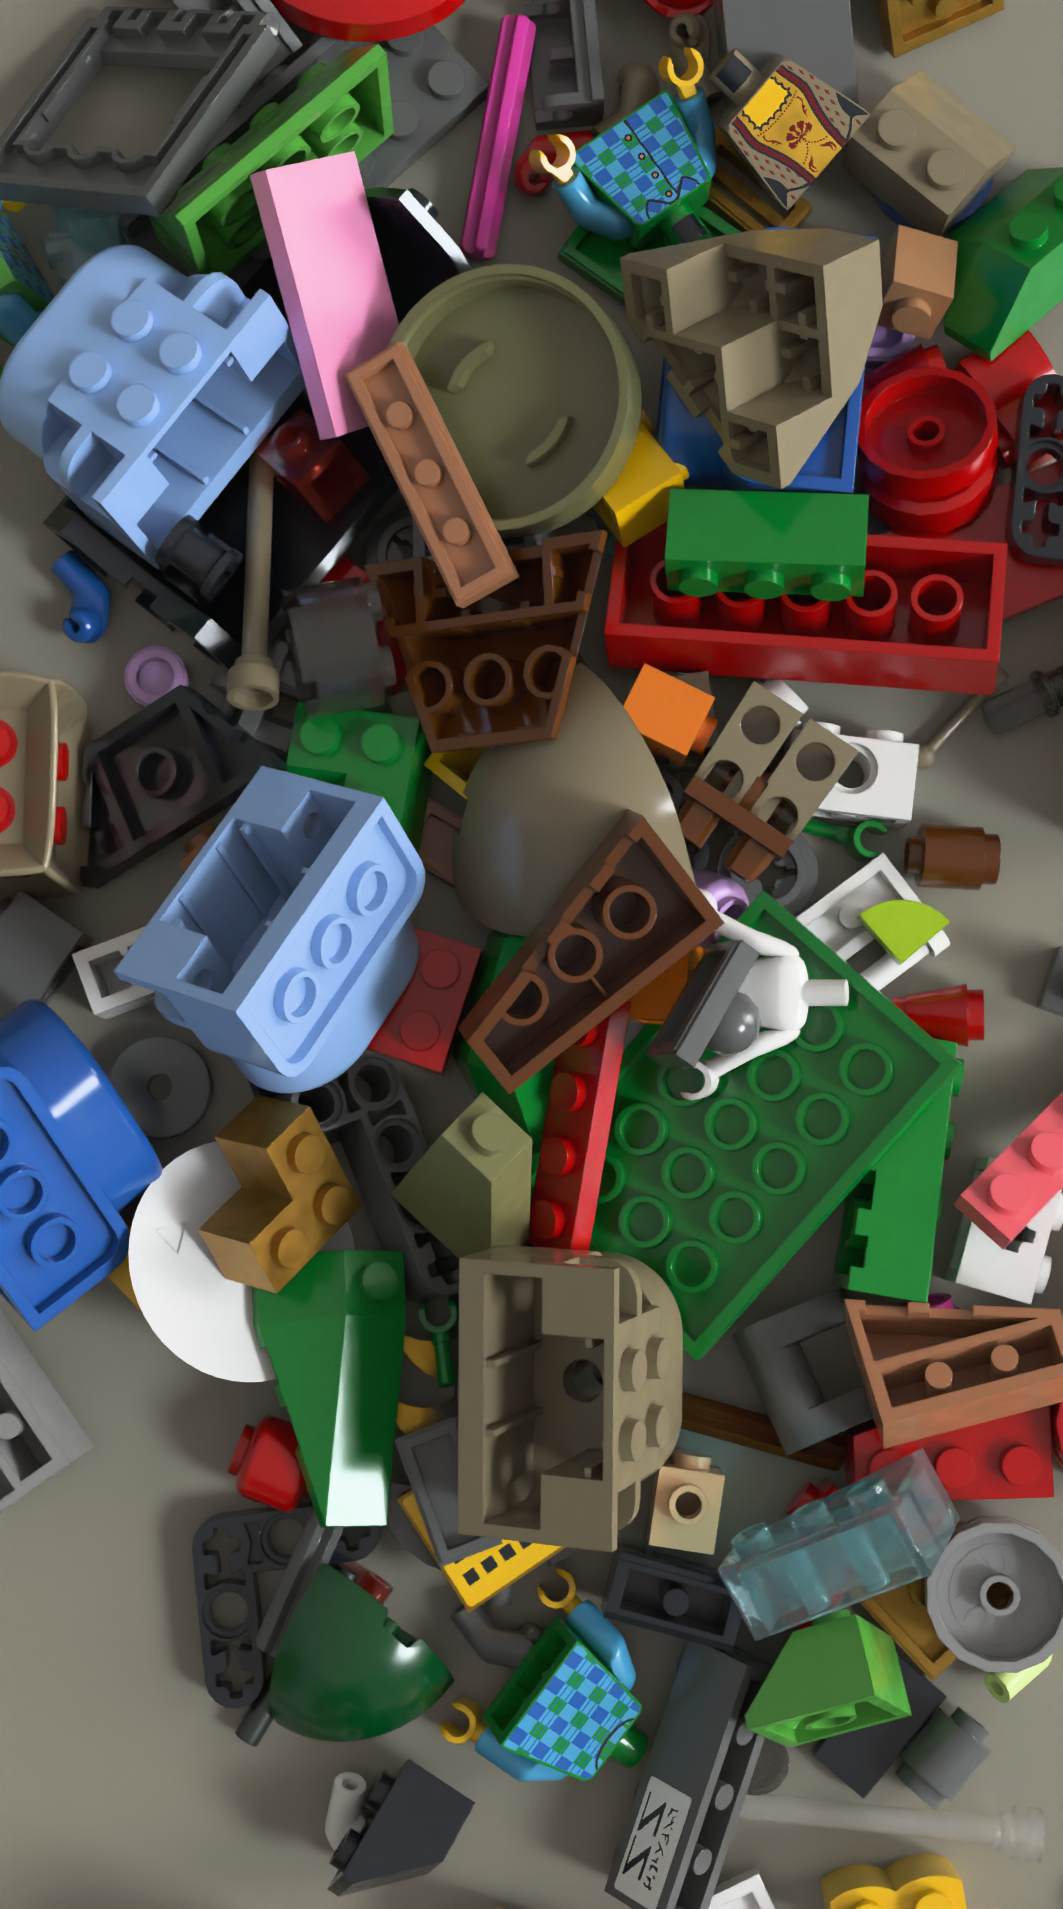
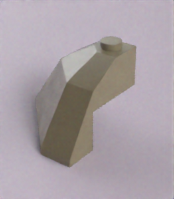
(760, 335)

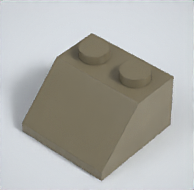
(926, 153)

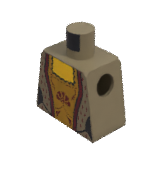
(783, 122)

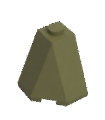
(473, 1182)

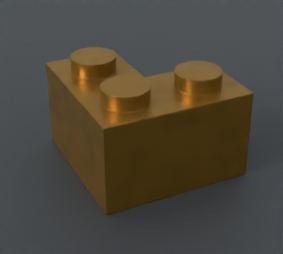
(288, 1195)

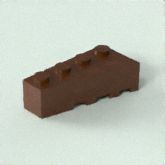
(593, 950)

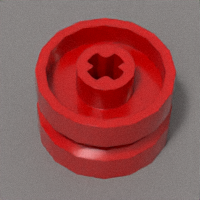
(928, 450)

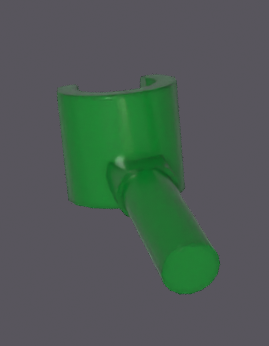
(847, 835)
(441, 1342)

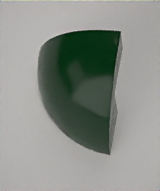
(350, 1667)

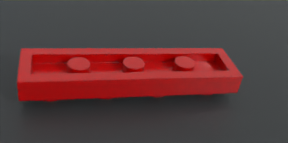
(577, 1136)

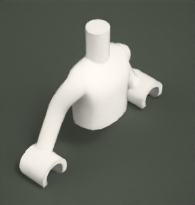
(780, 992)

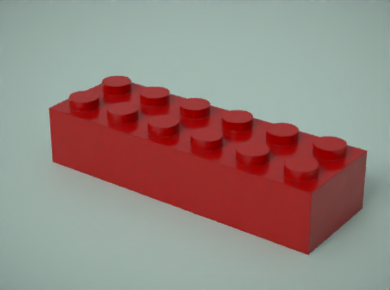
(922, 623)

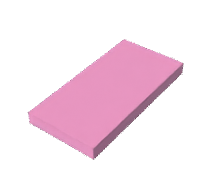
(327, 278)

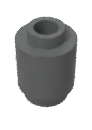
(943, 1756)

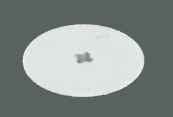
(178, 1280)

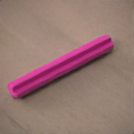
(497, 137)

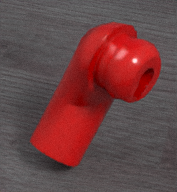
(533, 182)

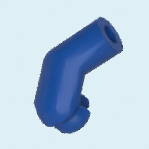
(90, 599)

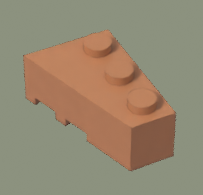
(953, 1366)

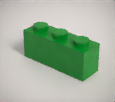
(766, 543)

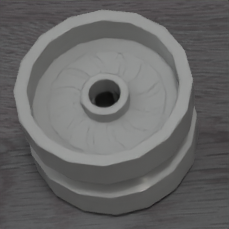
(966, 1621)

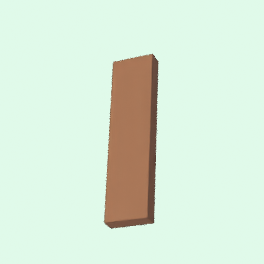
(431, 475)

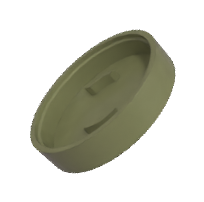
(529, 390)

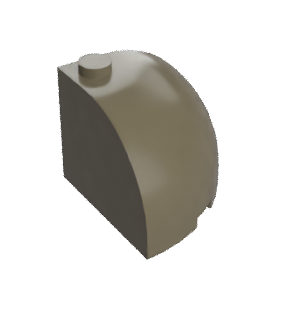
(550, 804)

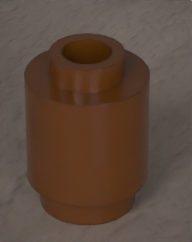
(952, 857)

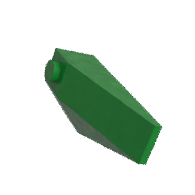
(338, 1372)

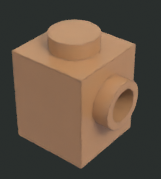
(917, 281)

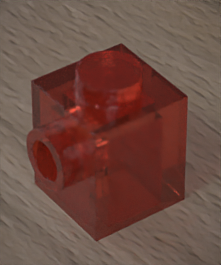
(312, 469)

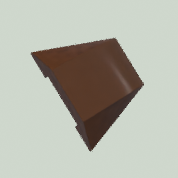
(504, 661)

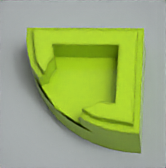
(902, 926)

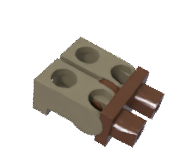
(750, 800)

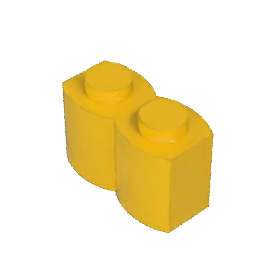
(908, 1883)

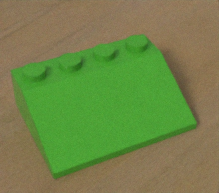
(331, 113)

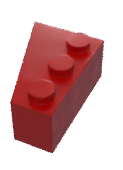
(975, 1462)

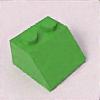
(830, 1683)

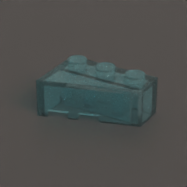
(841, 1547)

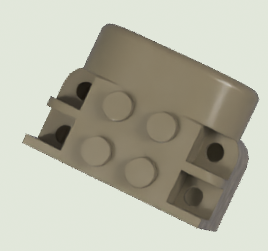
(538, 1436)

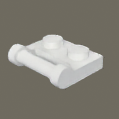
(836, 921)

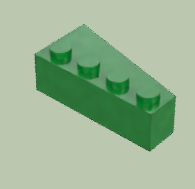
(896, 1207)

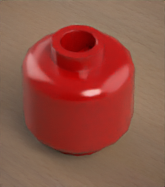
(268, 1464)

